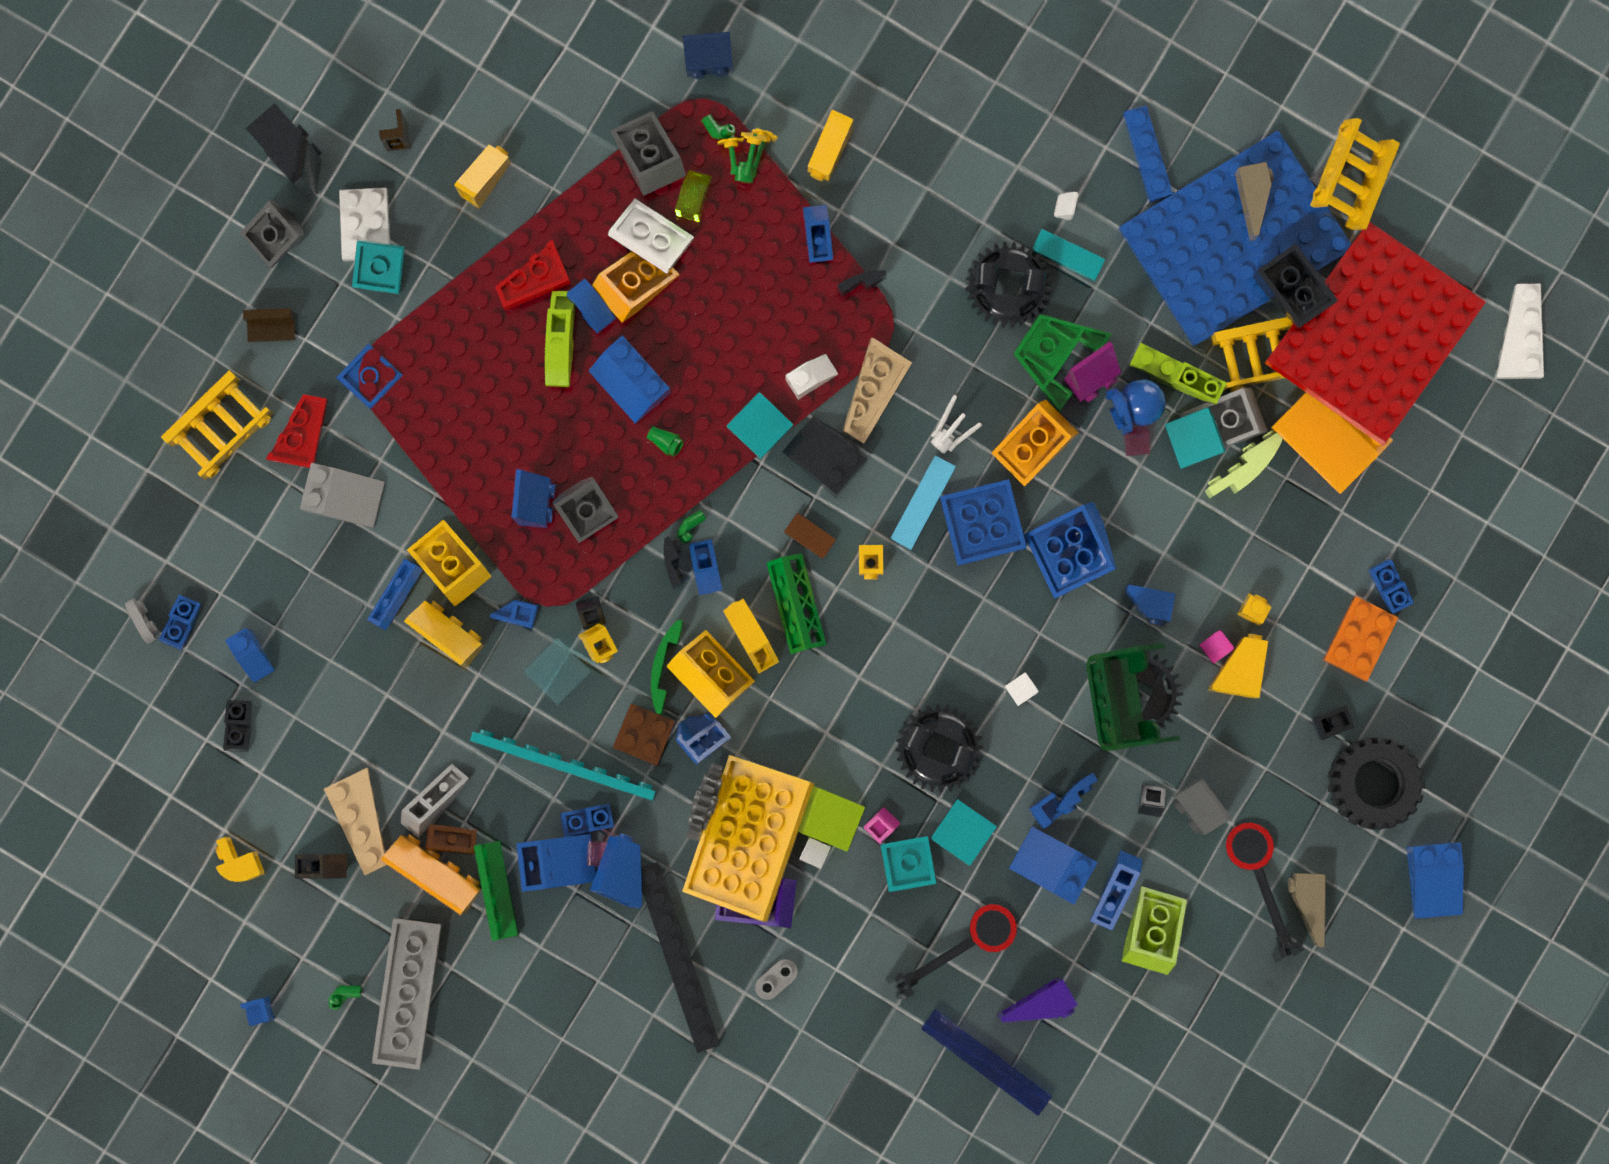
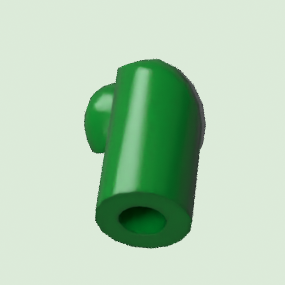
(718, 131)
(689, 523)
(342, 993)

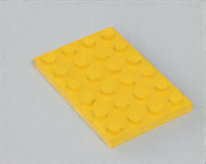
(748, 838)

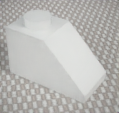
(810, 375)

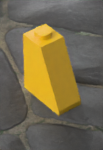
(830, 146)
(483, 175)
(751, 635)
(1243, 669)

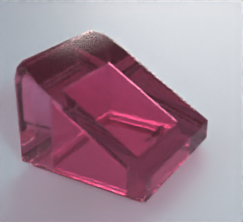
(1137, 441)
(595, 852)

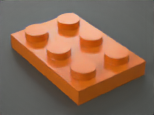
(1360, 638)

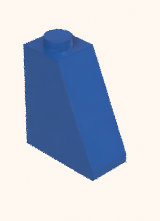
(620, 872)

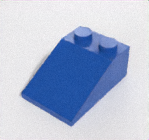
(532, 499)
(1053, 865)
(1436, 879)

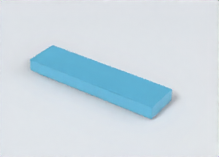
(923, 502)

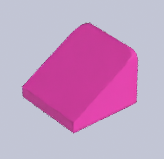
(1216, 646)
(881, 825)

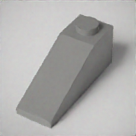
(433, 800)

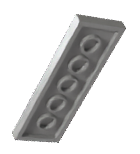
(407, 993)

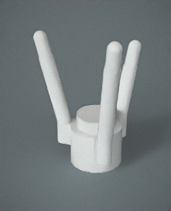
(944, 439)

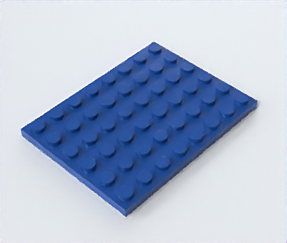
(1201, 247)

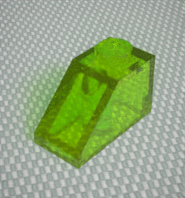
(692, 195)

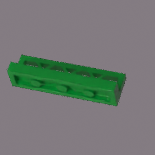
(792, 603)
(496, 890)

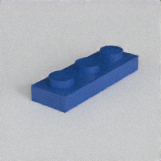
(395, 594)

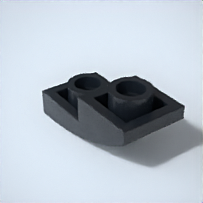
(671, 552)
(237, 725)

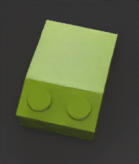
(831, 818)
(1155, 931)

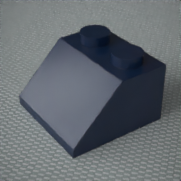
(708, 55)

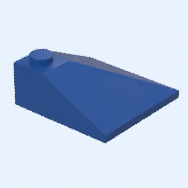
(1072, 549)

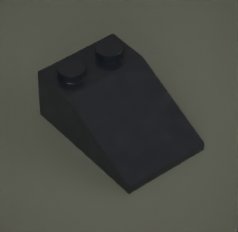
(1295, 286)
(825, 456)

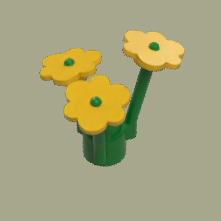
(747, 170)

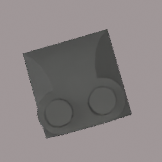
(273, 233)
(585, 509)

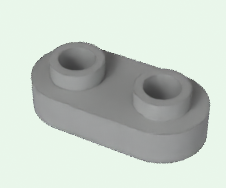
(137, 612)
(776, 979)

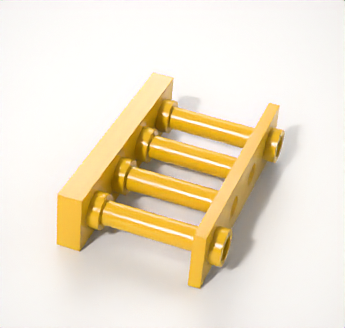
(1373, 182)
(1249, 335)
(212, 402)

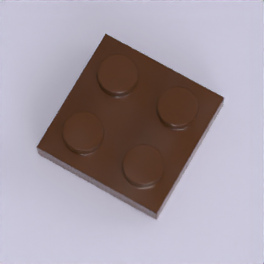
(644, 734)

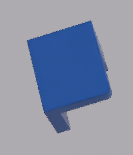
(1044, 810)
(258, 1011)

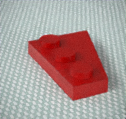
(534, 279)

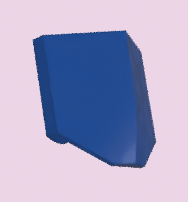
(701, 736)

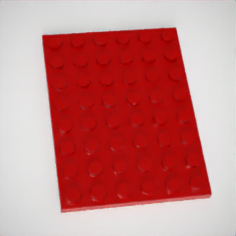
(1381, 338)

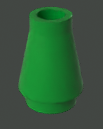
(666, 441)

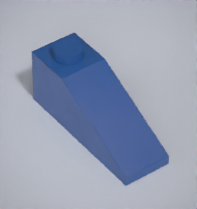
(1117, 890)

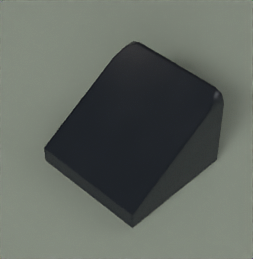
(590, 612)
(1152, 800)

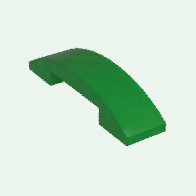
(672, 637)

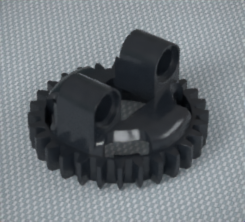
(1007, 307)
(1160, 702)
(917, 738)

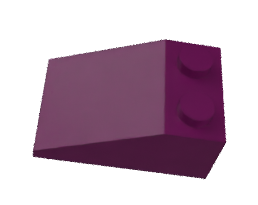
(1093, 374)

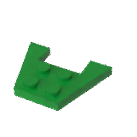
(1047, 349)

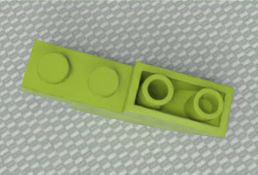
(559, 340)
(1177, 374)

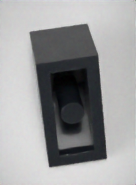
(320, 866)

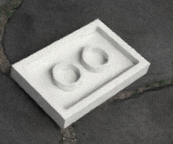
(363, 217)
(650, 236)

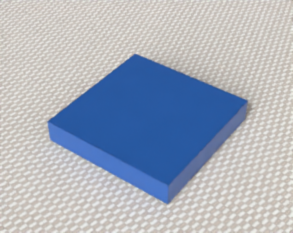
(350, 377)

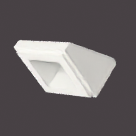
(1066, 205)
(1021, 689)
(815, 853)

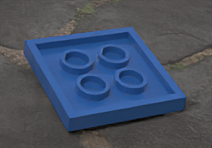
(983, 522)

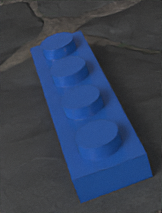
(1147, 153)

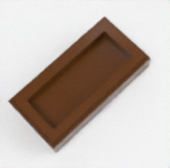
(809, 536)

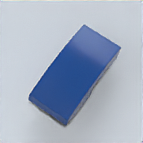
(591, 305)
(1390, 586)
(180, 622)
(1071, 798)
(586, 820)

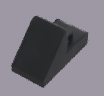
(1332, 722)

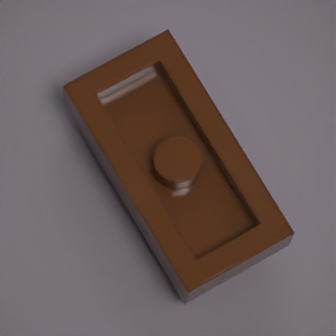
(451, 839)

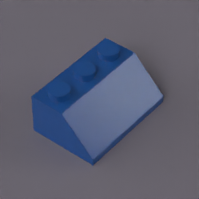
(629, 379)

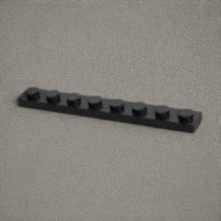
(678, 958)

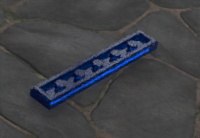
(986, 1062)

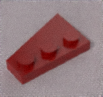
(302, 434)

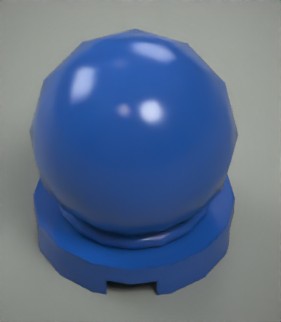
(1138, 404)

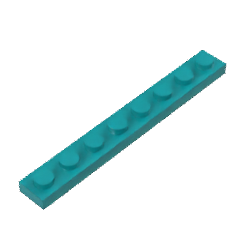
(554, 761)

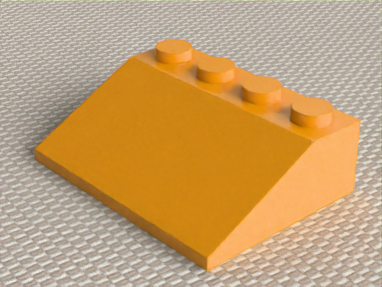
(1328, 441)

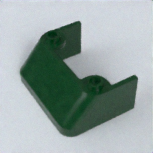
(1117, 699)

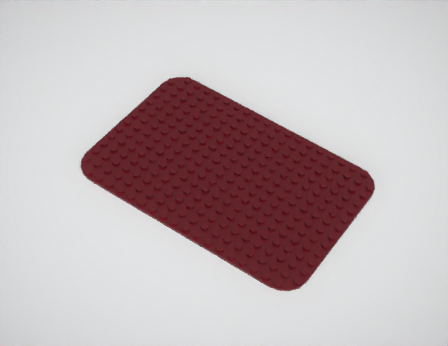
(716, 336)

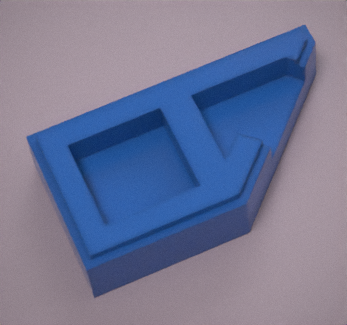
(517, 613)

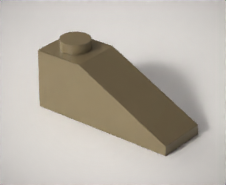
(1254, 189)
(1309, 898)

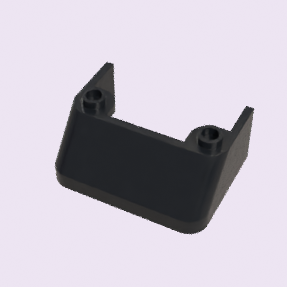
(288, 149)

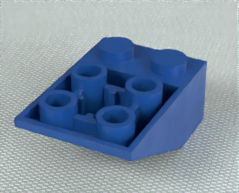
(554, 862)

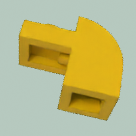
(234, 867)

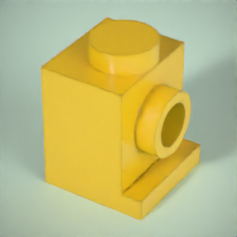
(872, 552)
(1254, 609)
(607, 647)

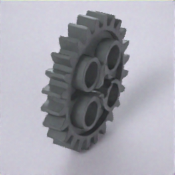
(704, 802)

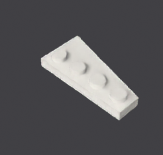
(1523, 343)

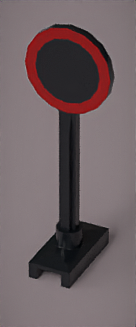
(1249, 849)
(990, 929)

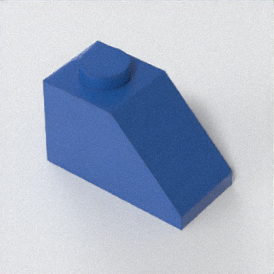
(818, 233)
(705, 567)
(1152, 603)
(250, 654)

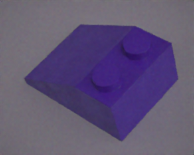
(780, 914)
(1047, 1002)

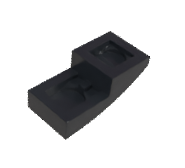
(867, 279)

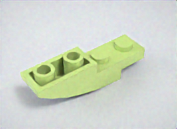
(1254, 461)

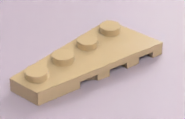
(875, 387)
(356, 811)

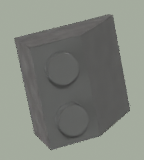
(1201, 807)

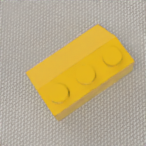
(445, 632)
(710, 673)

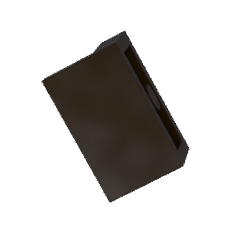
(398, 137)
(270, 324)

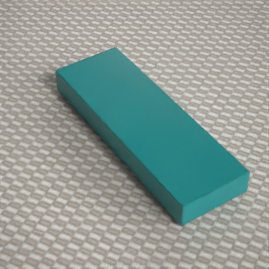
(1068, 255)

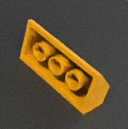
(432, 874)

